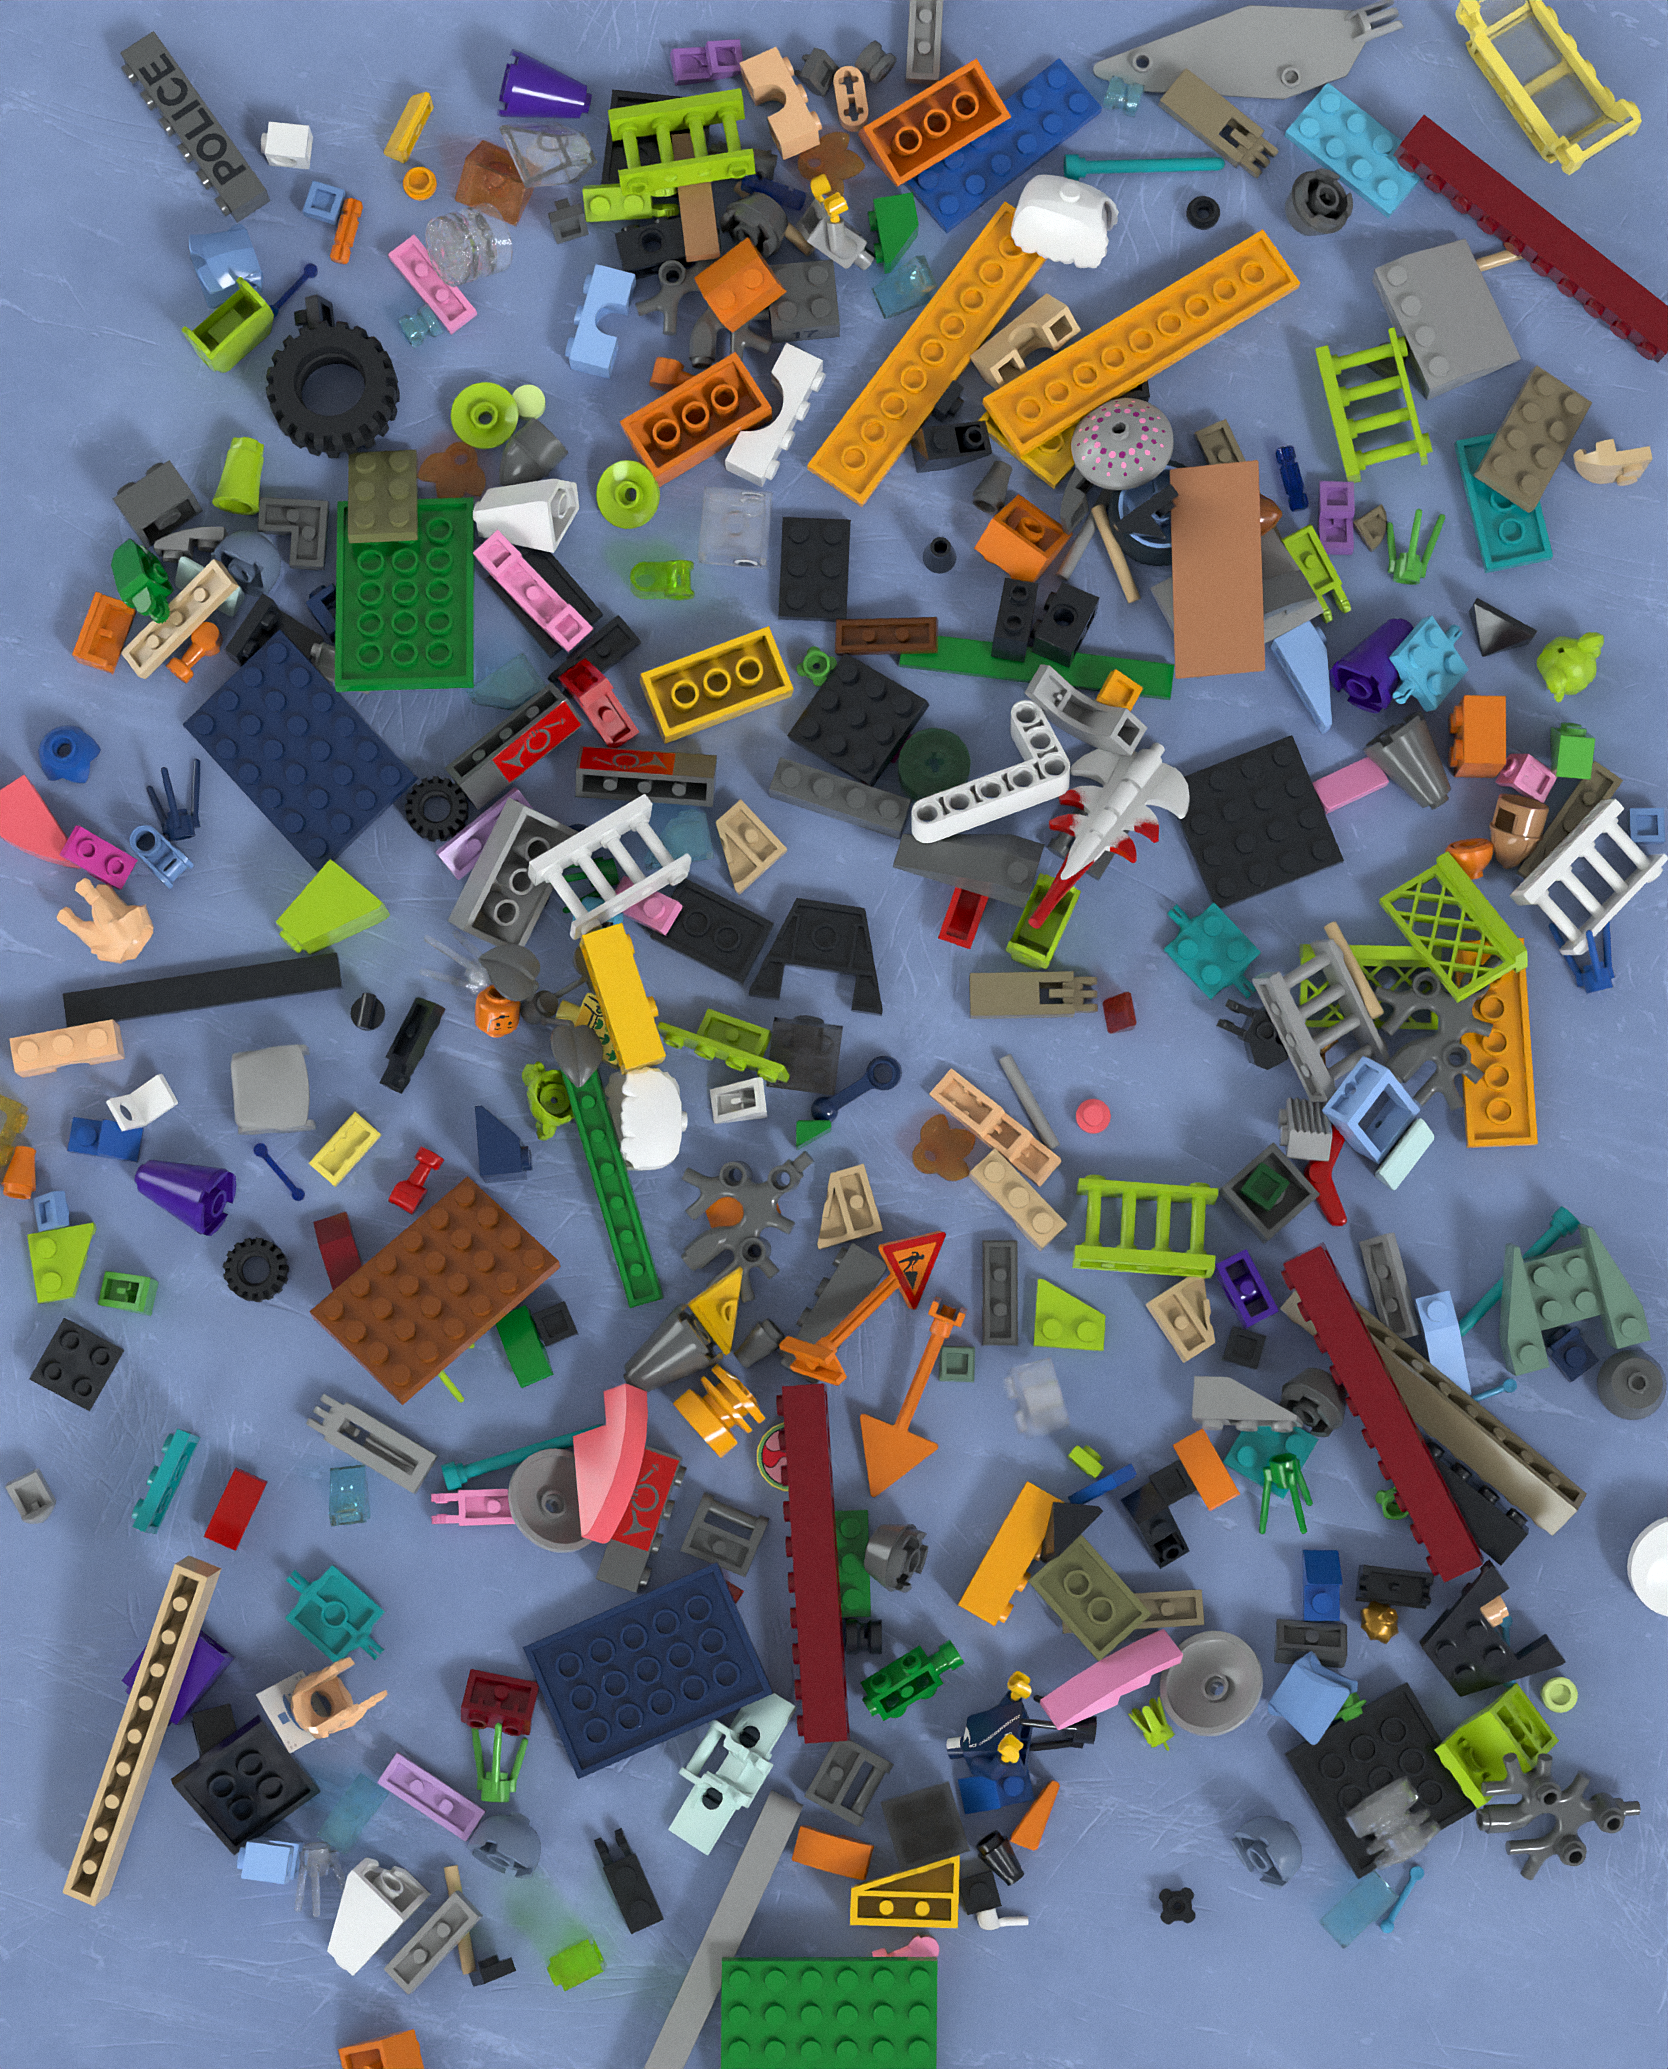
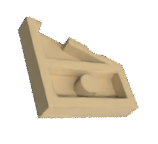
(747, 845)
(848, 1208)
(1184, 1317)

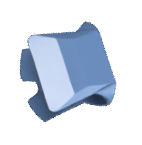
(221, 260)
(1311, 1697)

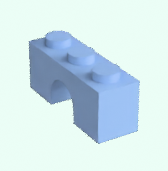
(607, 293)
(270, 1860)

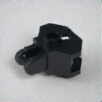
(1257, 1034)

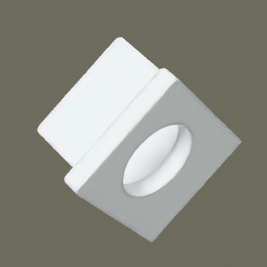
(144, 1103)

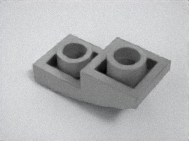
(183, 542)

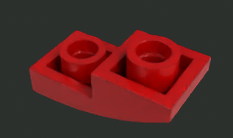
(235, 1509)

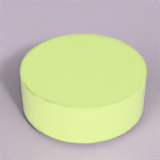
(529, 401)
(1559, 1694)

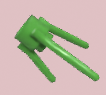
(1408, 567)
(495, 1785)

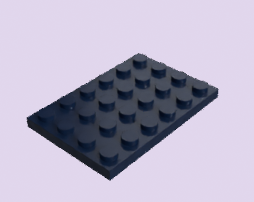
(300, 751)
(648, 1670)

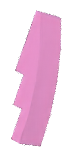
(1110, 1678)

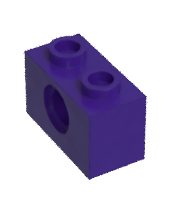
(1245, 1289)

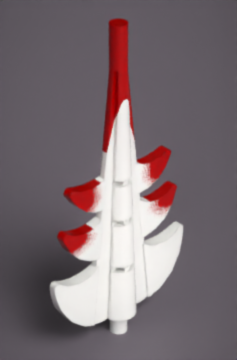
(1118, 806)

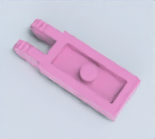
(475, 1507)

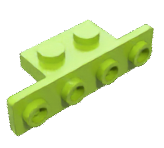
(728, 1039)

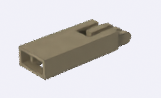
(1207, 113)
(1018, 995)

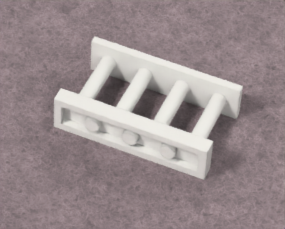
(607, 833)
(1558, 867)

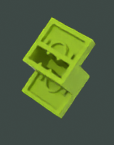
(1478, 1743)

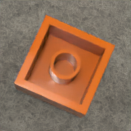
(1478, 736)

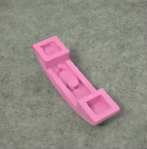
(532, 592)

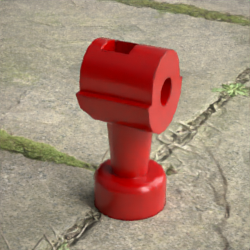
(410, 1192)

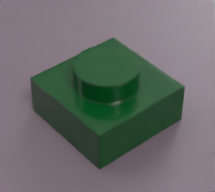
(1264, 1186)

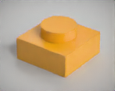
(1119, 691)

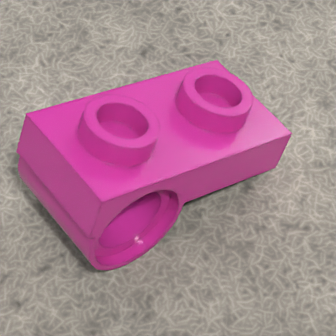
(98, 857)

